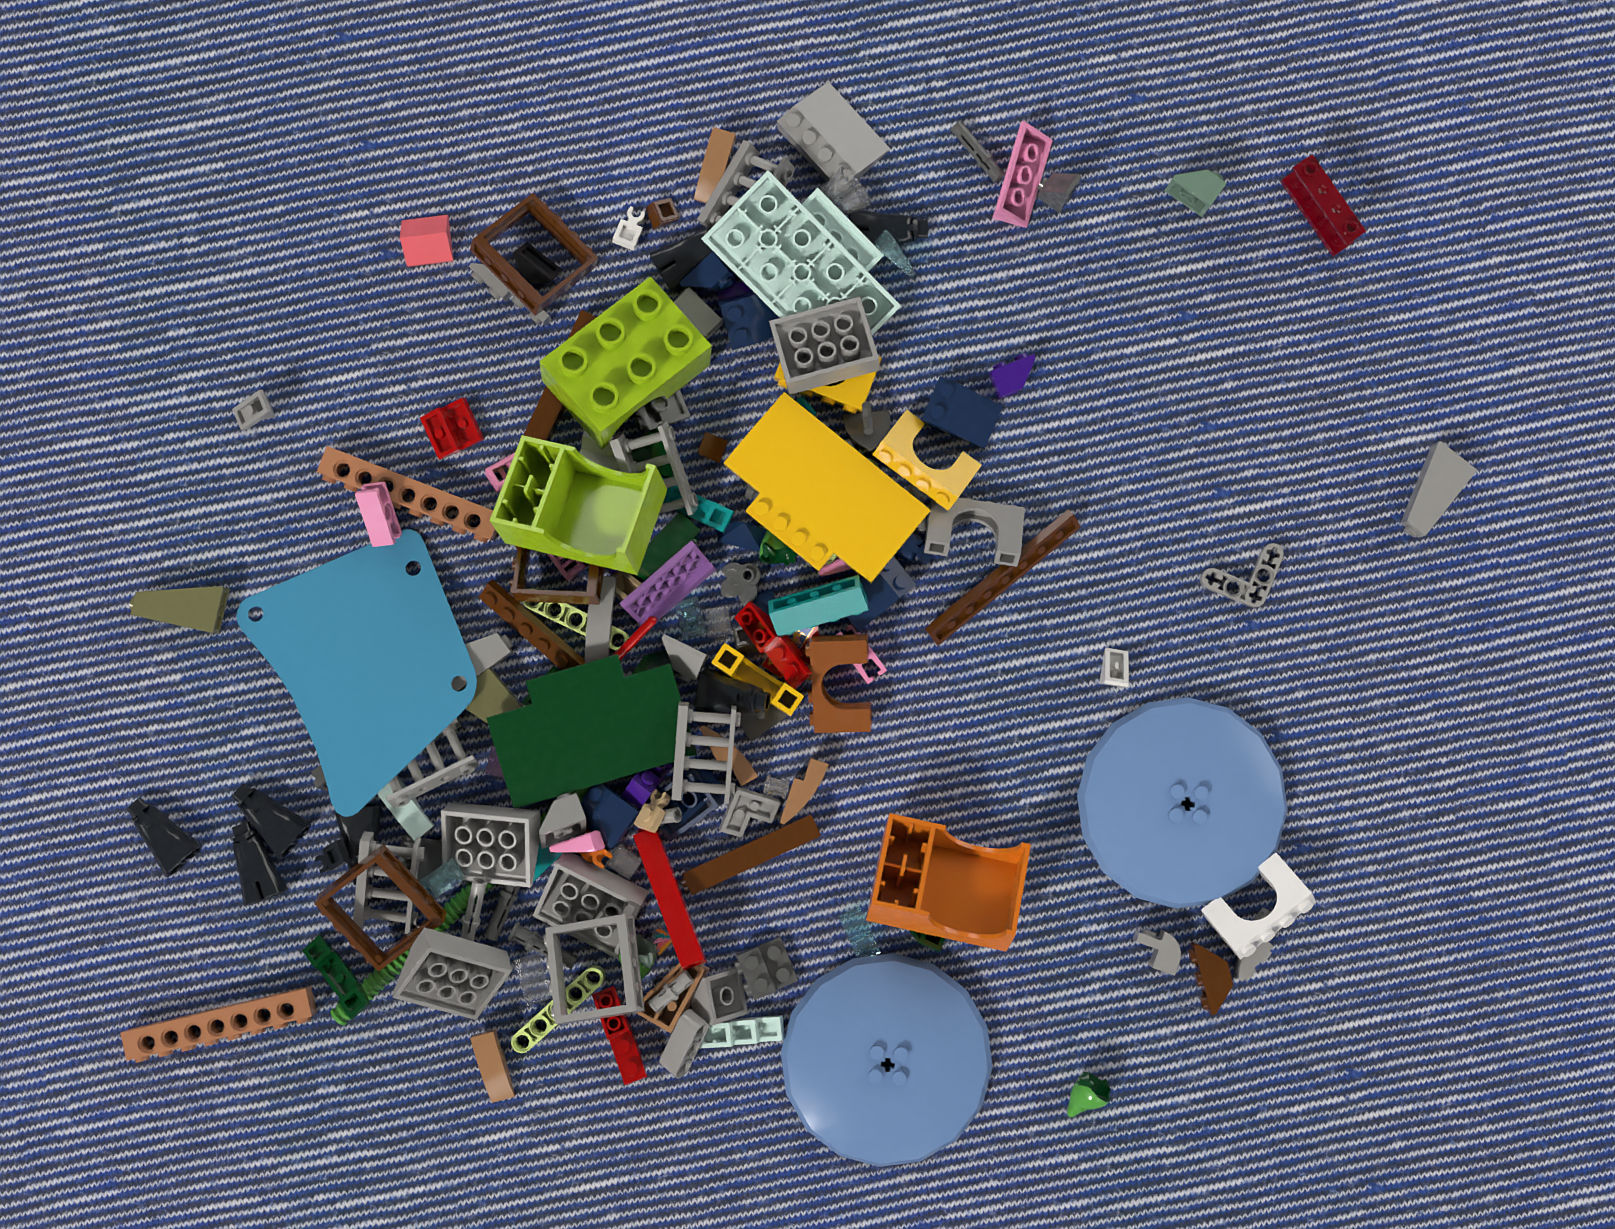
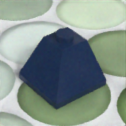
(608, 813)

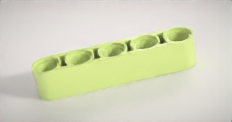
(564, 619)
(530, 1029)

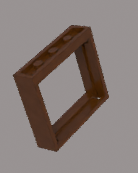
(509, 276)
(518, 584)
(410, 887)

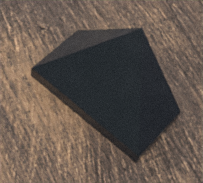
(534, 265)

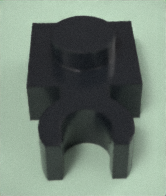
(334, 856)

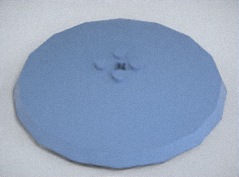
(1135, 796)
(878, 1012)

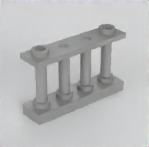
(736, 176)
(622, 451)
(685, 739)
(422, 785)
(365, 891)

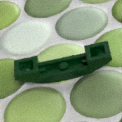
(338, 975)

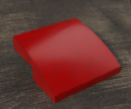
(452, 428)

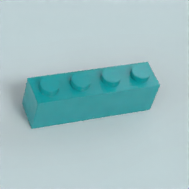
(818, 605)

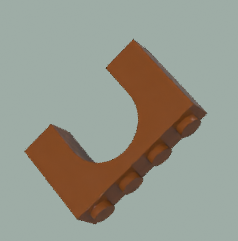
(828, 713)

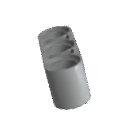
(684, 1043)

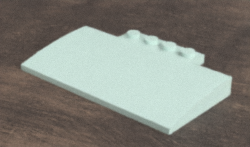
(799, 252)

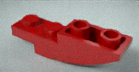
(780, 649)
(621, 1037)

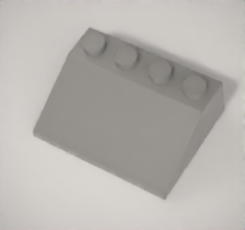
(831, 134)
(824, 345)
(491, 842)
(587, 892)
(451, 974)

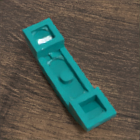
(707, 512)

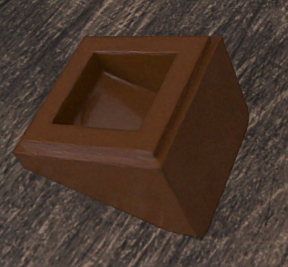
(662, 212)
(712, 447)

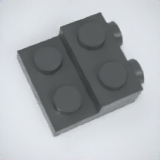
(660, 410)
(765, 968)

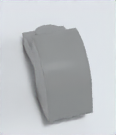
(1166, 950)

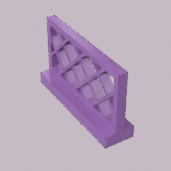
(677, 584)

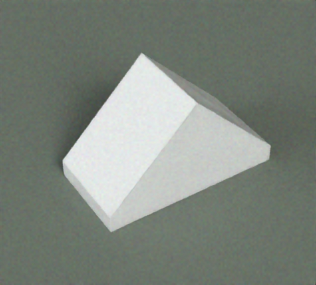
(1115, 668)

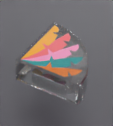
(661, 939)

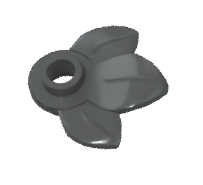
(738, 584)

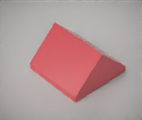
(426, 240)

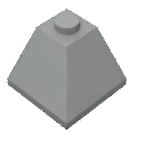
(684, 658)
(563, 821)
(720, 997)

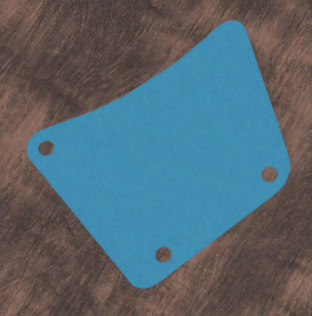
(365, 661)

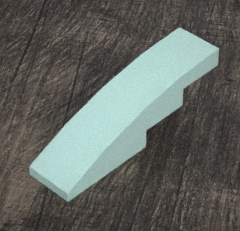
(409, 816)
(744, 1031)

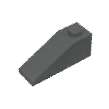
(1058, 189)

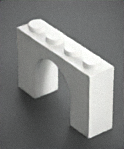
(1246, 935)

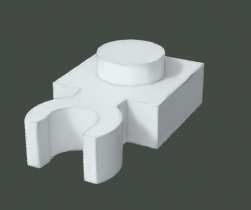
(628, 231)

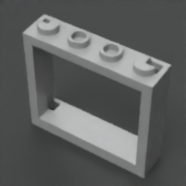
(629, 962)

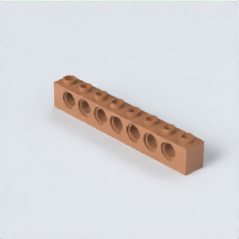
(334, 460)
(135, 1039)

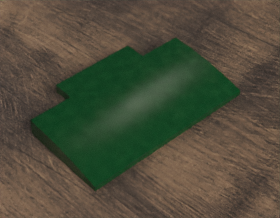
(587, 729)

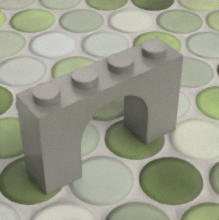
(1003, 520)

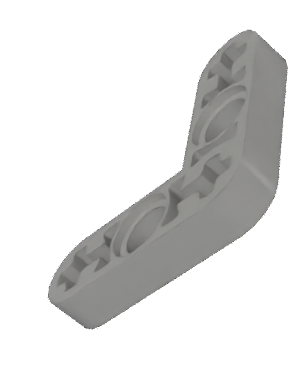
(1245, 587)

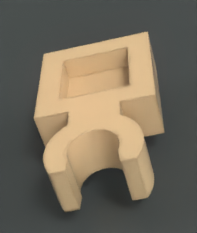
(653, 813)

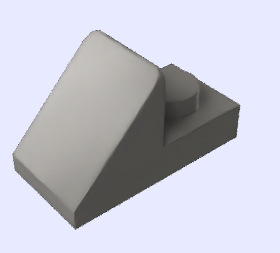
(253, 410)

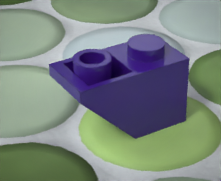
(1011, 377)
(644, 784)

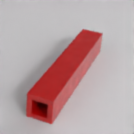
(670, 899)

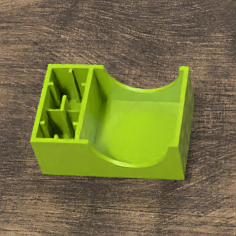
(625, 360)
(576, 507)

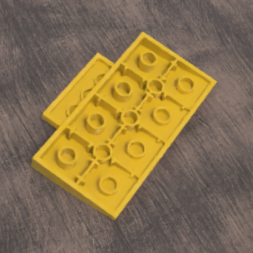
(823, 492)

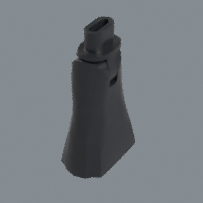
(902, 227)
(680, 258)
(719, 692)
(272, 820)
(353, 827)
(164, 838)
(256, 870)

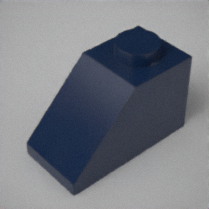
(710, 275)

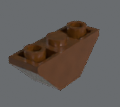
(1212, 976)

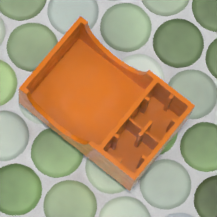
(947, 885)

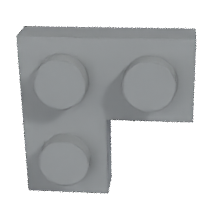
(747, 805)

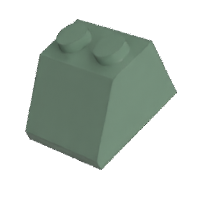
(1196, 189)

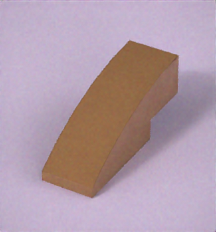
(714, 163)
(740, 765)
(803, 790)
(492, 1065)

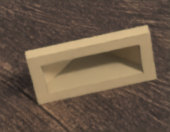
(625, 584)

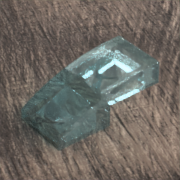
(859, 933)

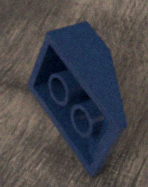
(746, 319)
(961, 413)
(882, 593)
(693, 805)

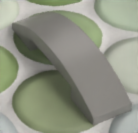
(600, 622)

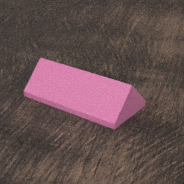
(1023, 176)

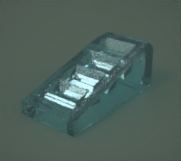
(890, 248)

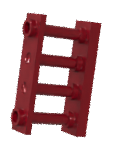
(1322, 205)

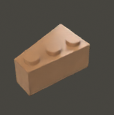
(670, 1014)

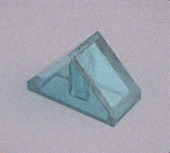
(442, 878)

